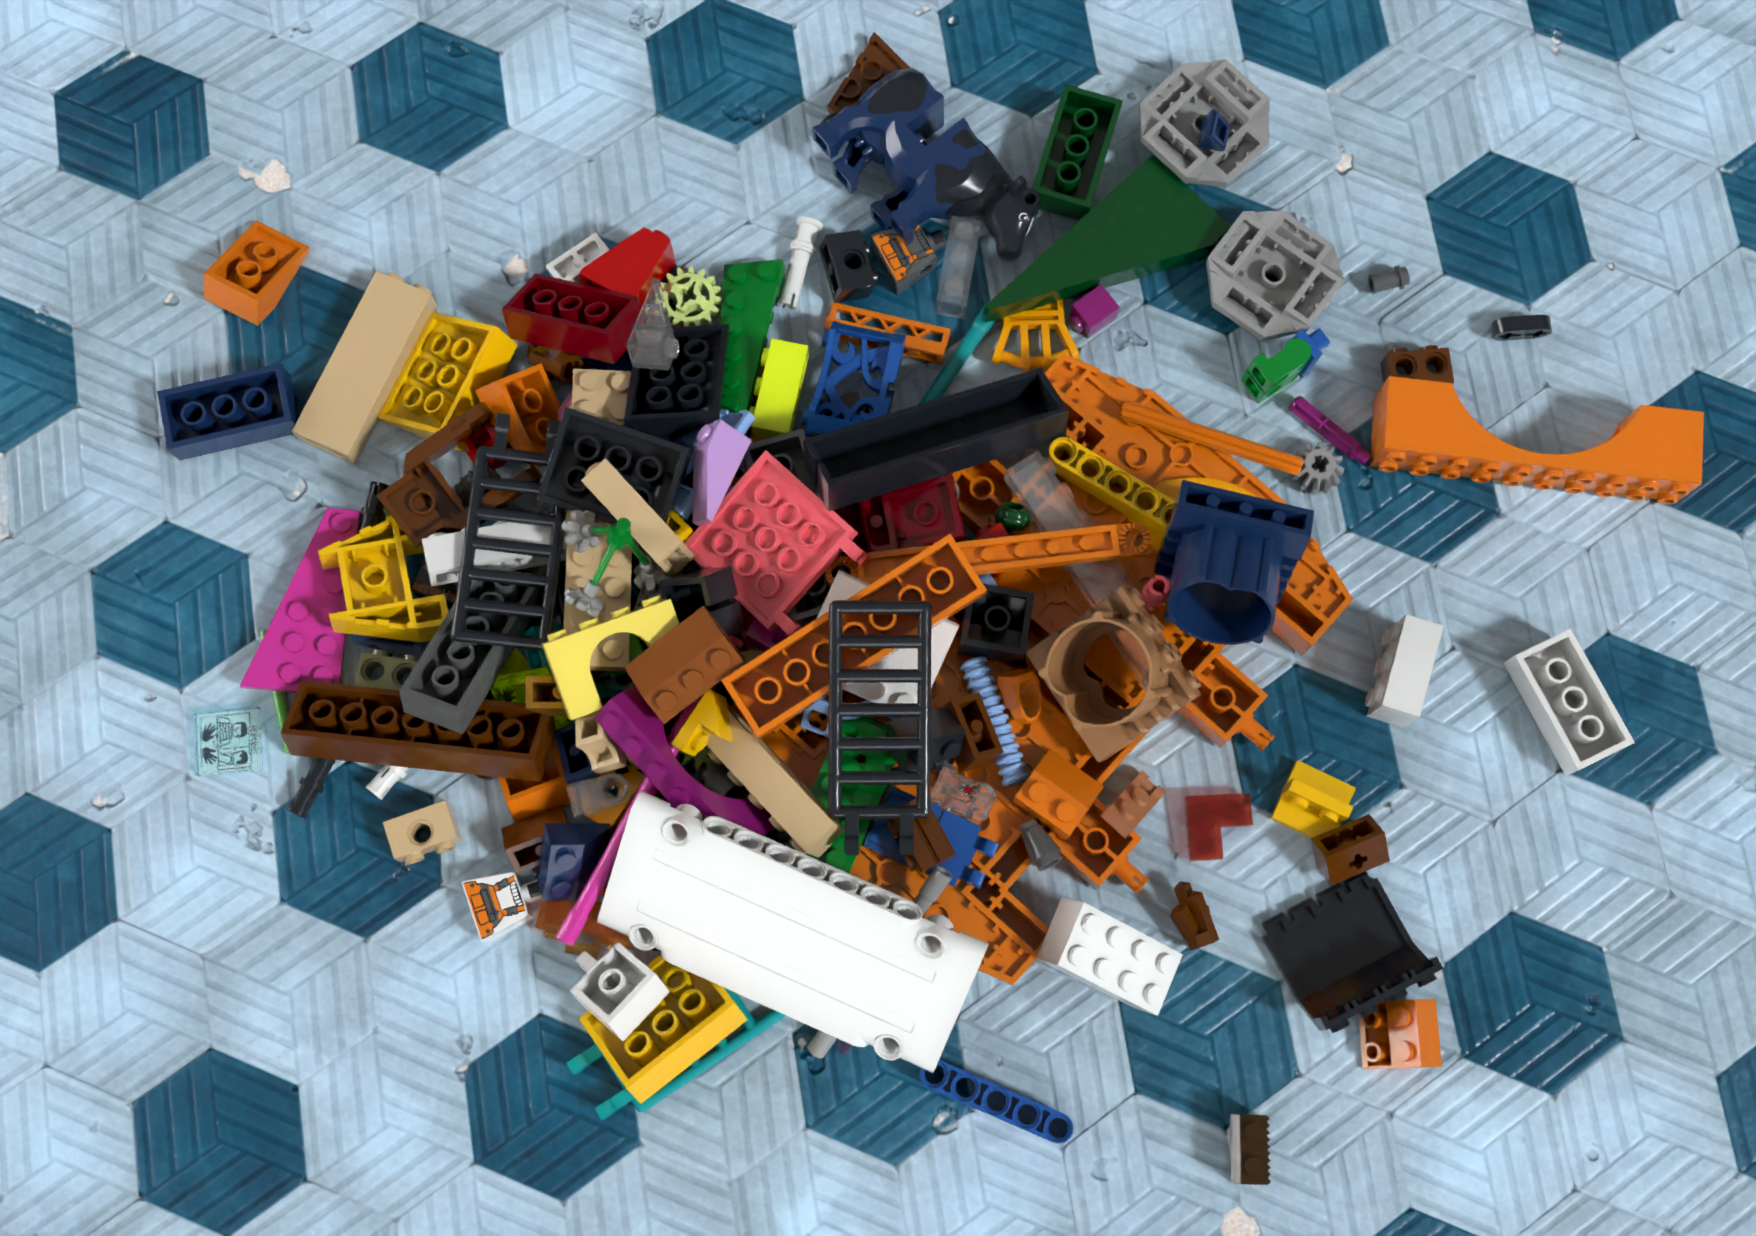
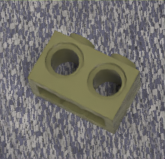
(393, 669)

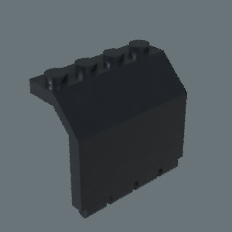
(1346, 953)

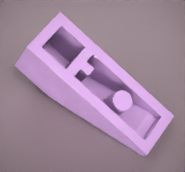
(714, 467)

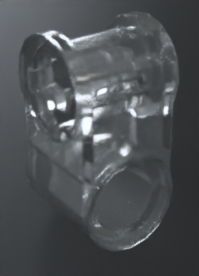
(593, 795)

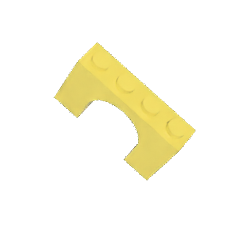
(571, 653)

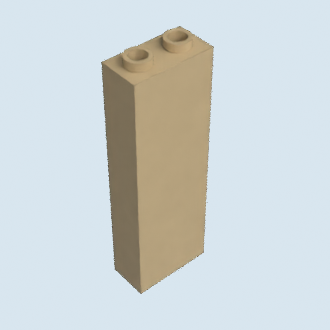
(365, 366)

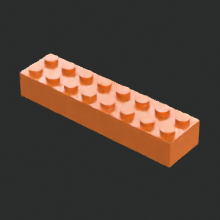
(797, 669)

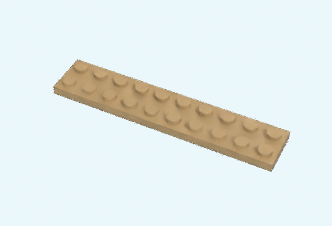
(606, 395)

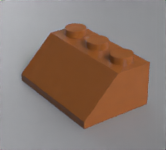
(684, 664)

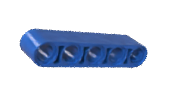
(1012, 1102)

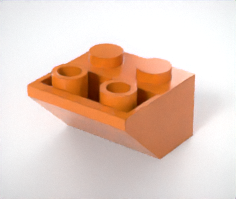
(1401, 1035)

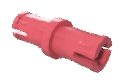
(1155, 592)

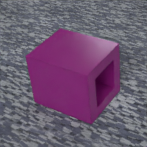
(1093, 311)

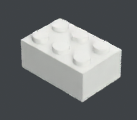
(1403, 671)

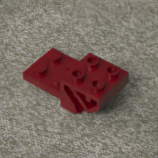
(906, 517)

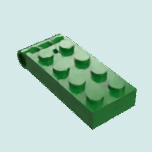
(854, 794)

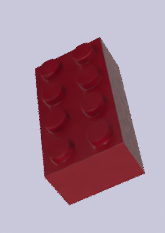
(572, 317)

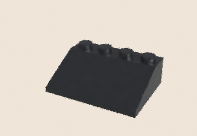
(687, 393)
(644, 459)

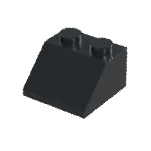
(997, 625)

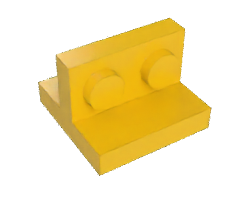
(1312, 801)

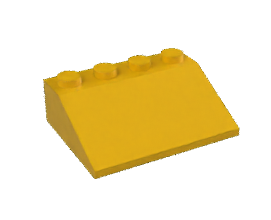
(443, 373)
(672, 1035)

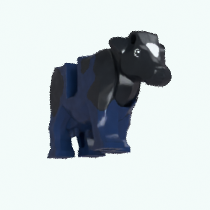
(934, 180)

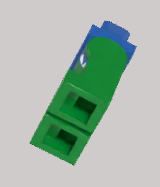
(1298, 356)

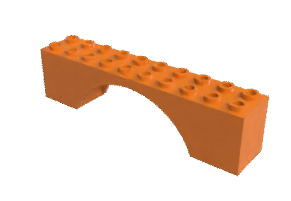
(1428, 431)

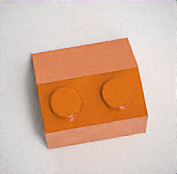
(1058, 794)
(529, 797)

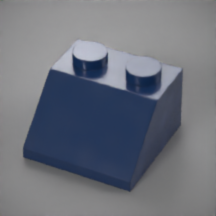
(569, 858)

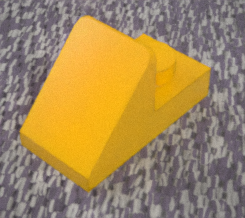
(707, 717)

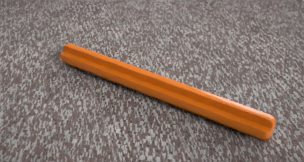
(1211, 438)

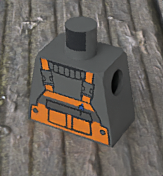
(903, 262)

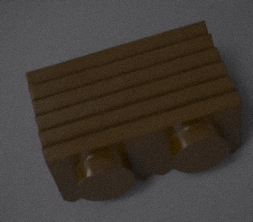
(1249, 1149)

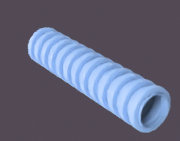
(980, 681)

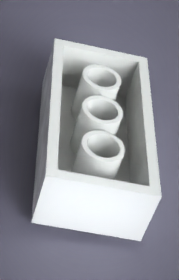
(1568, 702)
(1109, 956)

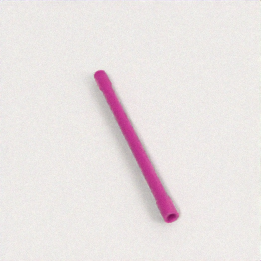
(579, 913)

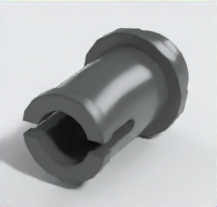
(1390, 279)

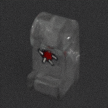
(962, 794)

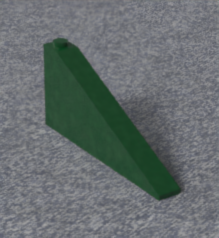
(1134, 232)

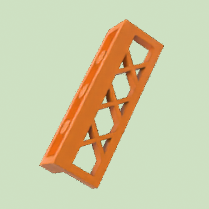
(915, 345)

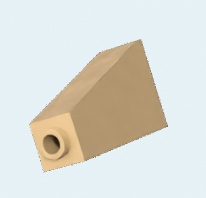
(646, 525)

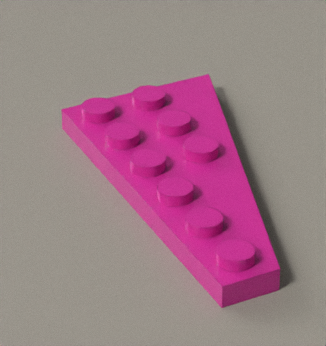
(300, 636)

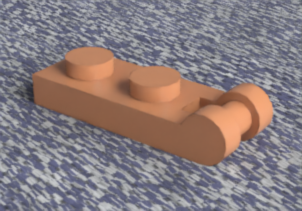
(1133, 804)

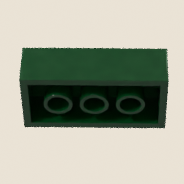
(1076, 151)

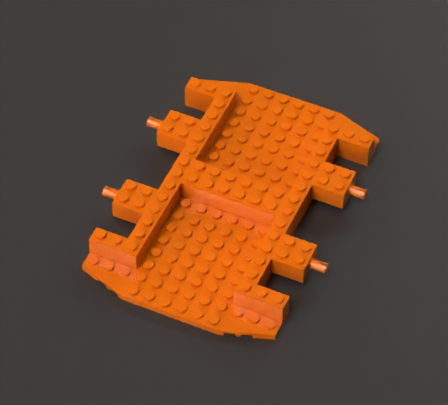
(1226, 701)

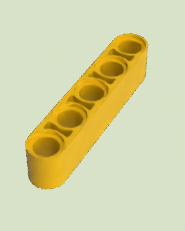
(1107, 474)

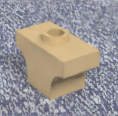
(598, 745)

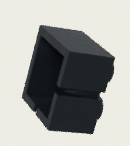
(706, 587)

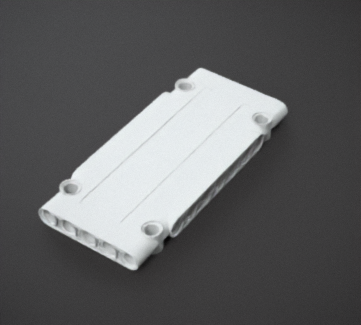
(789, 931)

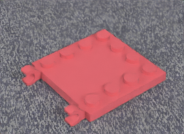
(774, 540)

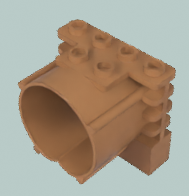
(1062, 667)

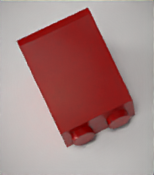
(632, 264)

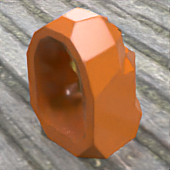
(1021, 694)

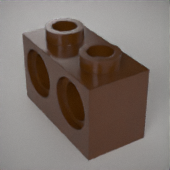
(1415, 364)

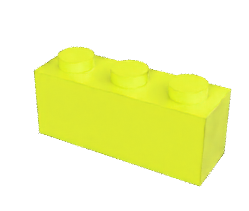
(779, 388)

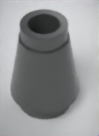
(1039, 846)

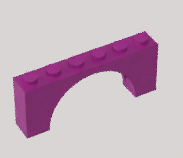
(643, 739)

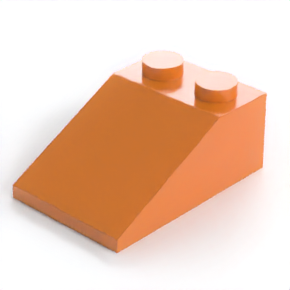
(254, 272)
(528, 401)

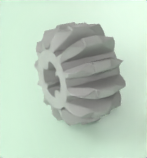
(1328, 464)

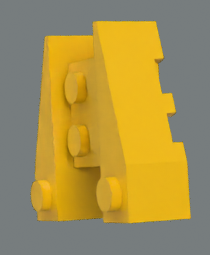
(379, 586)

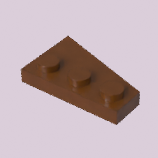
(870, 67)

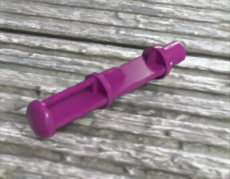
(1328, 429)

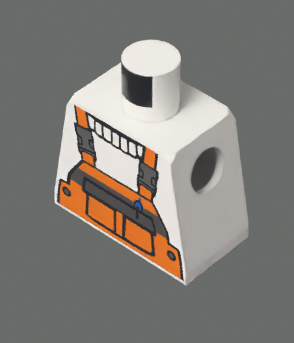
(500, 903)

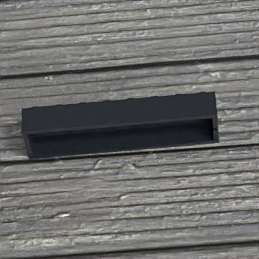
(934, 438)

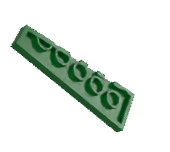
(748, 309)

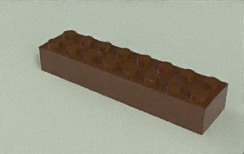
(374, 729)

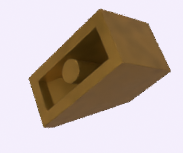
(543, 696)

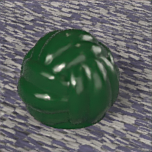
(1013, 517)

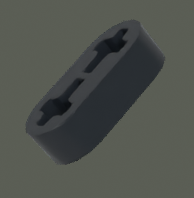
(1521, 327)

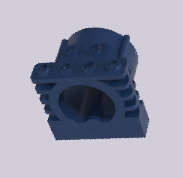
(1229, 562)

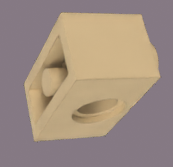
(404, 829)

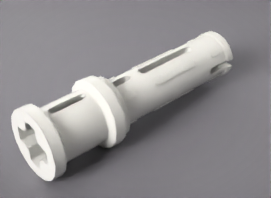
(802, 250)

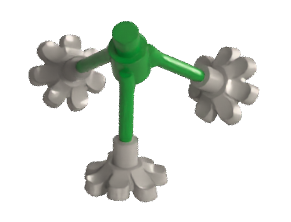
(584, 533)

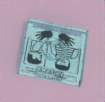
(228, 741)

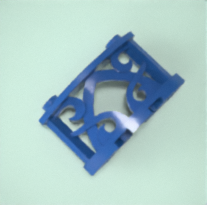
(885, 359)

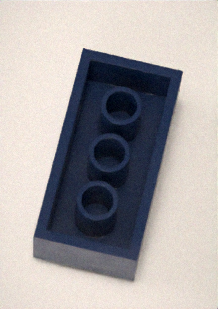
(228, 411)

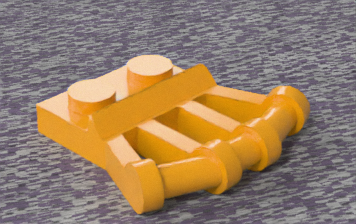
(1041, 318)

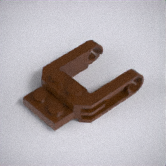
(423, 499)

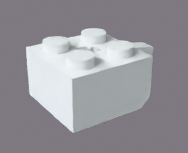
(618, 989)

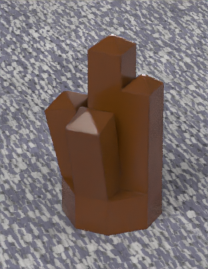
(556, 363)
(1193, 917)

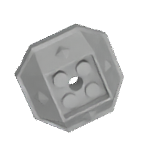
(1182, 102)
(1276, 246)

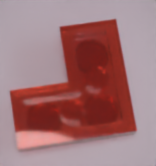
(1207, 816)

